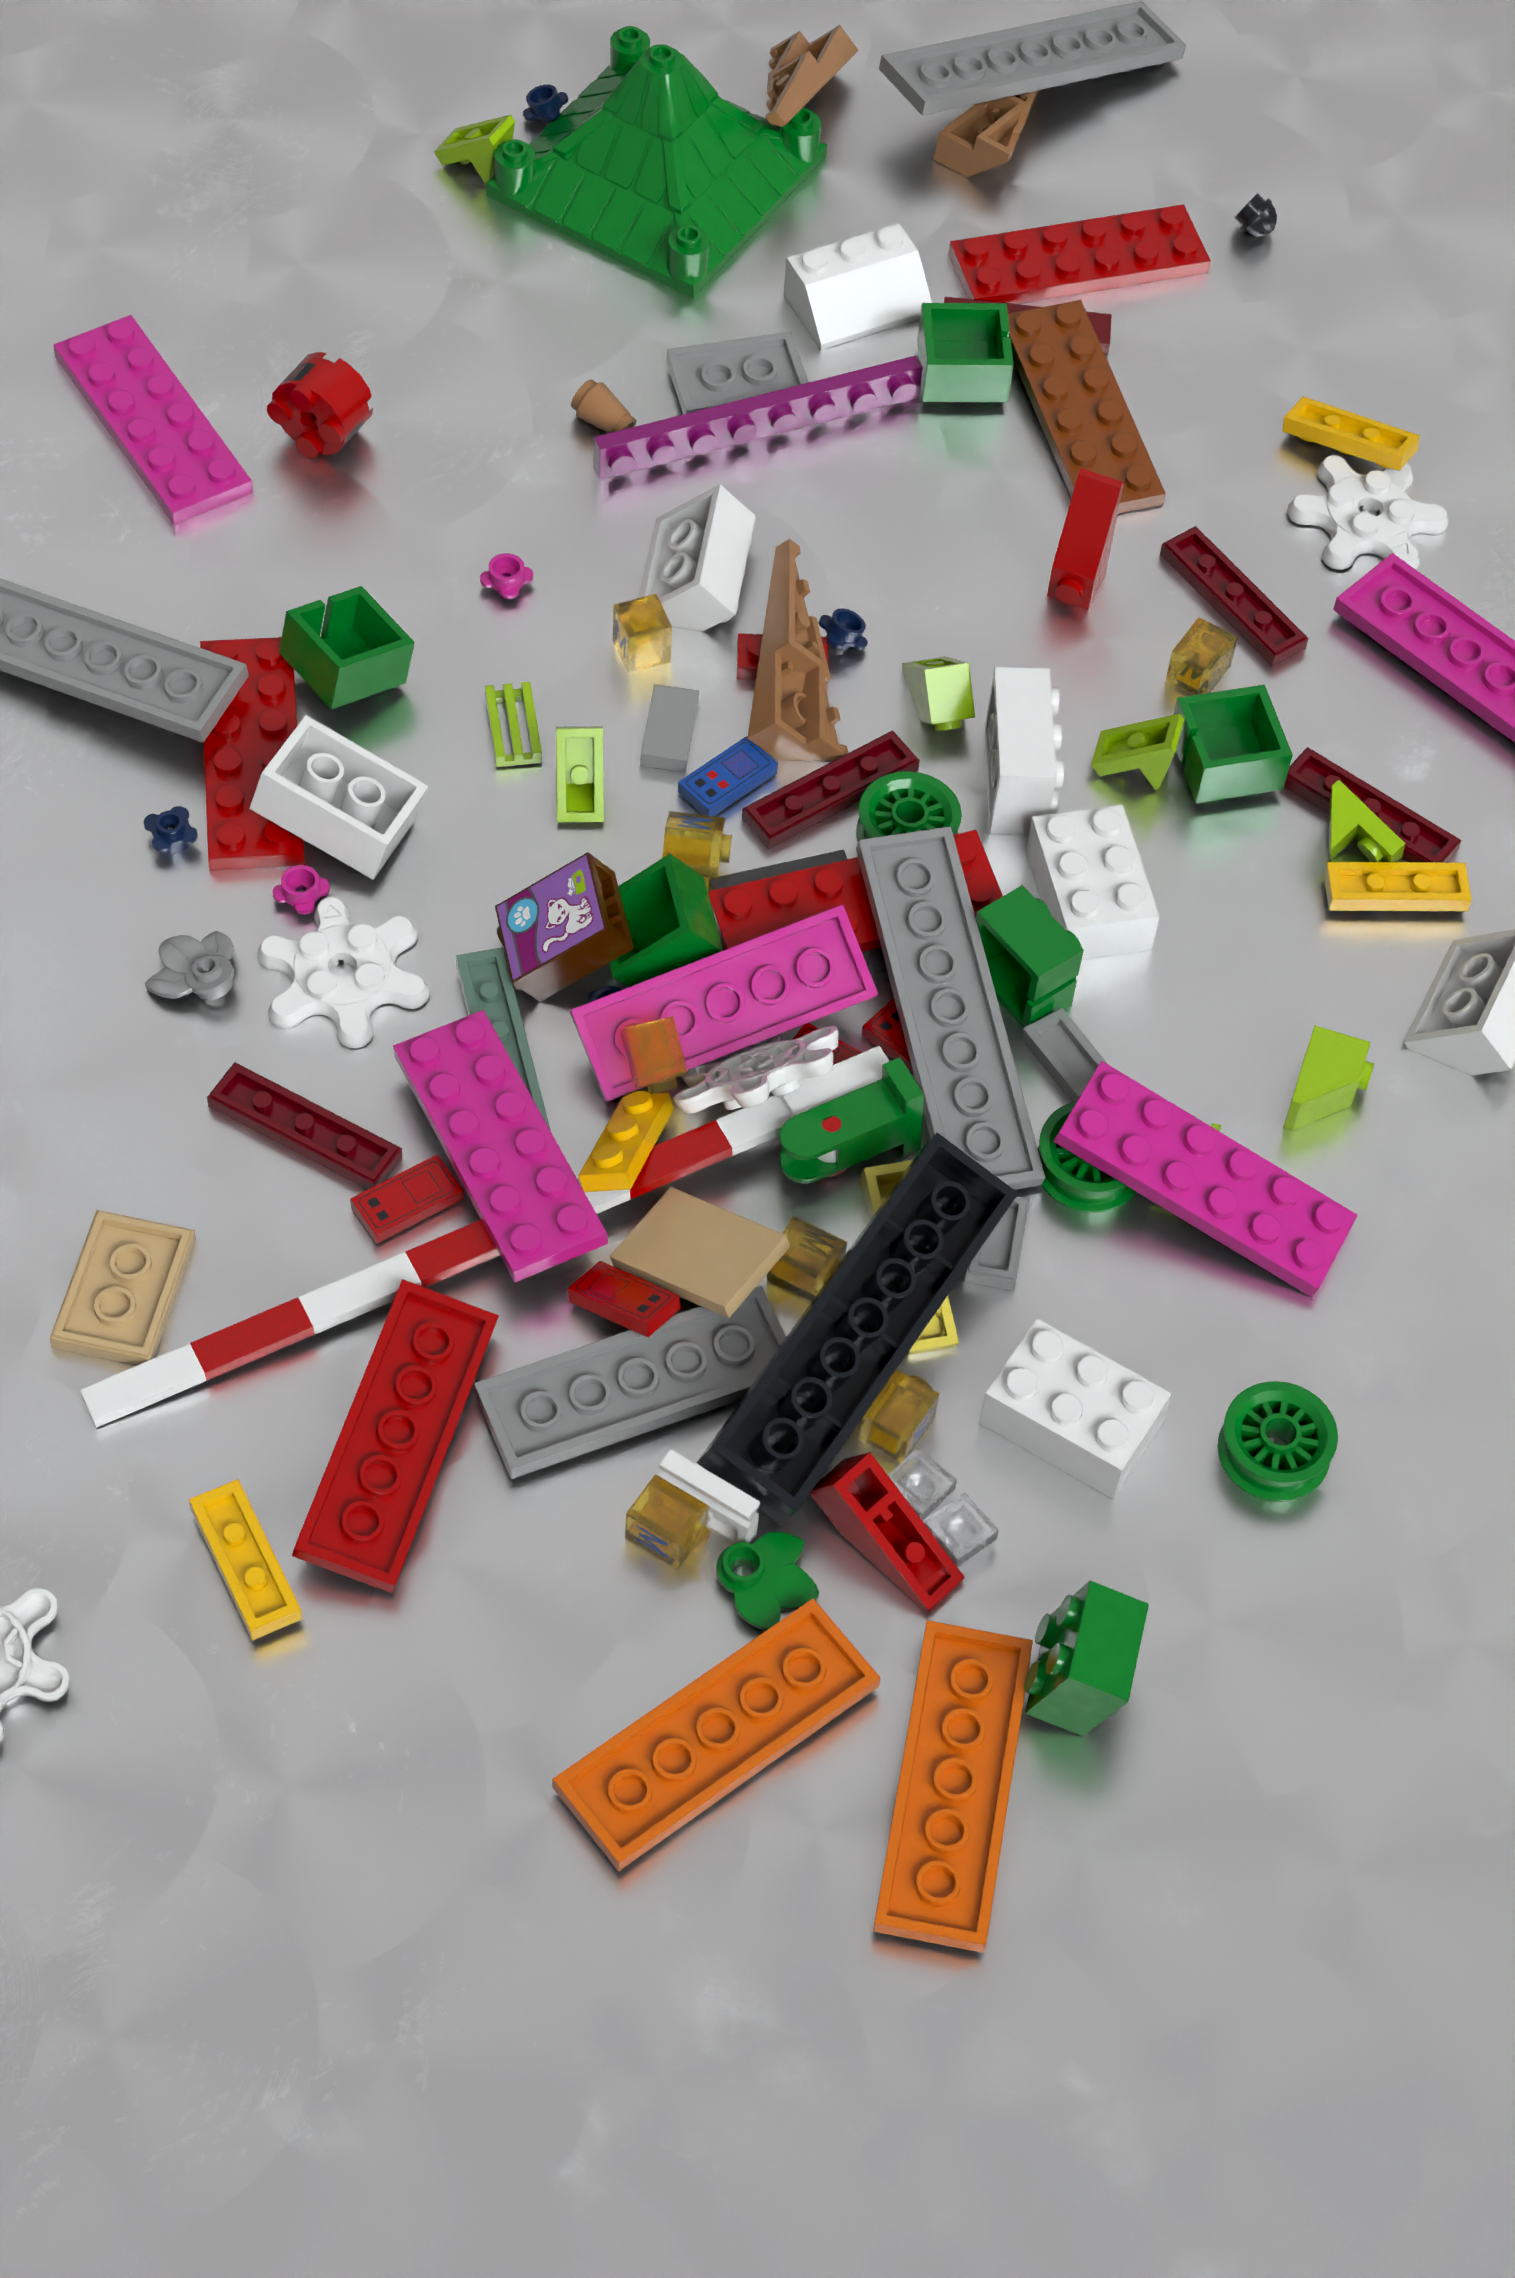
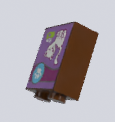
(563, 927)

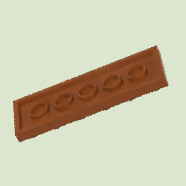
(1081, 402)

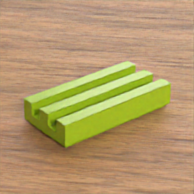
(509, 697)

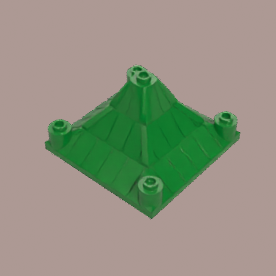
(657, 166)

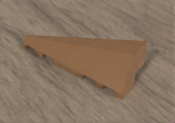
(802, 70)
(983, 135)
(790, 696)

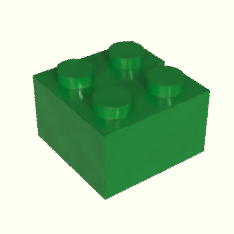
(965, 352)
(357, 651)
(1232, 744)
(666, 920)
(1029, 956)
(1085, 1658)

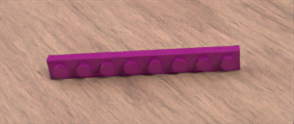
(756, 417)

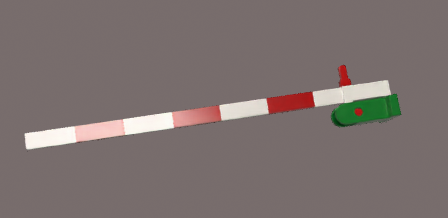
(822, 1128)

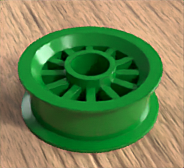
(906, 804)
(1072, 1179)
(1247, 1434)

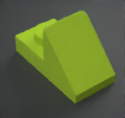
(476, 144)
(1139, 745)
(579, 774)
(1353, 819)

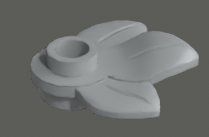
(194, 967)

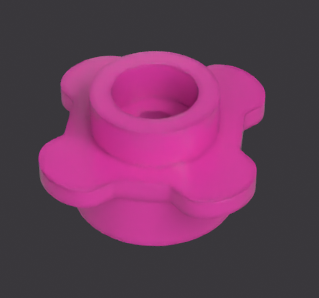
(506, 575)
(301, 878)

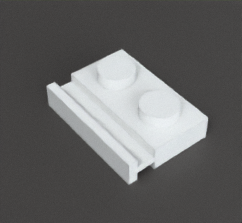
(731, 1511)

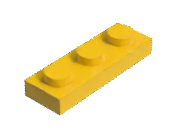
(1351, 433)
(1397, 886)
(626, 1142)
(245, 1559)

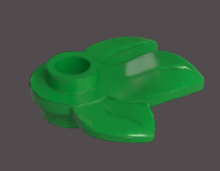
(774, 1580)

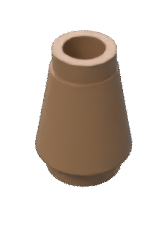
(601, 408)

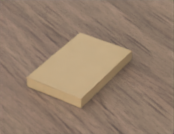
(700, 1251)
(123, 1288)

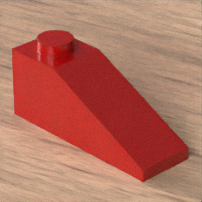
(1085, 539)
(886, 1529)

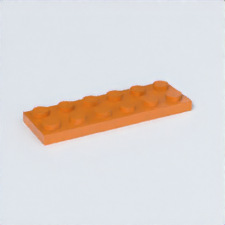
(715, 1734)
(953, 1787)

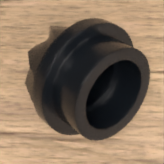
(1257, 217)

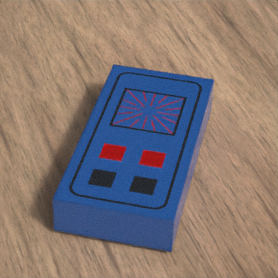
(727, 777)

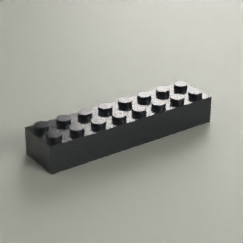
(858, 1329)

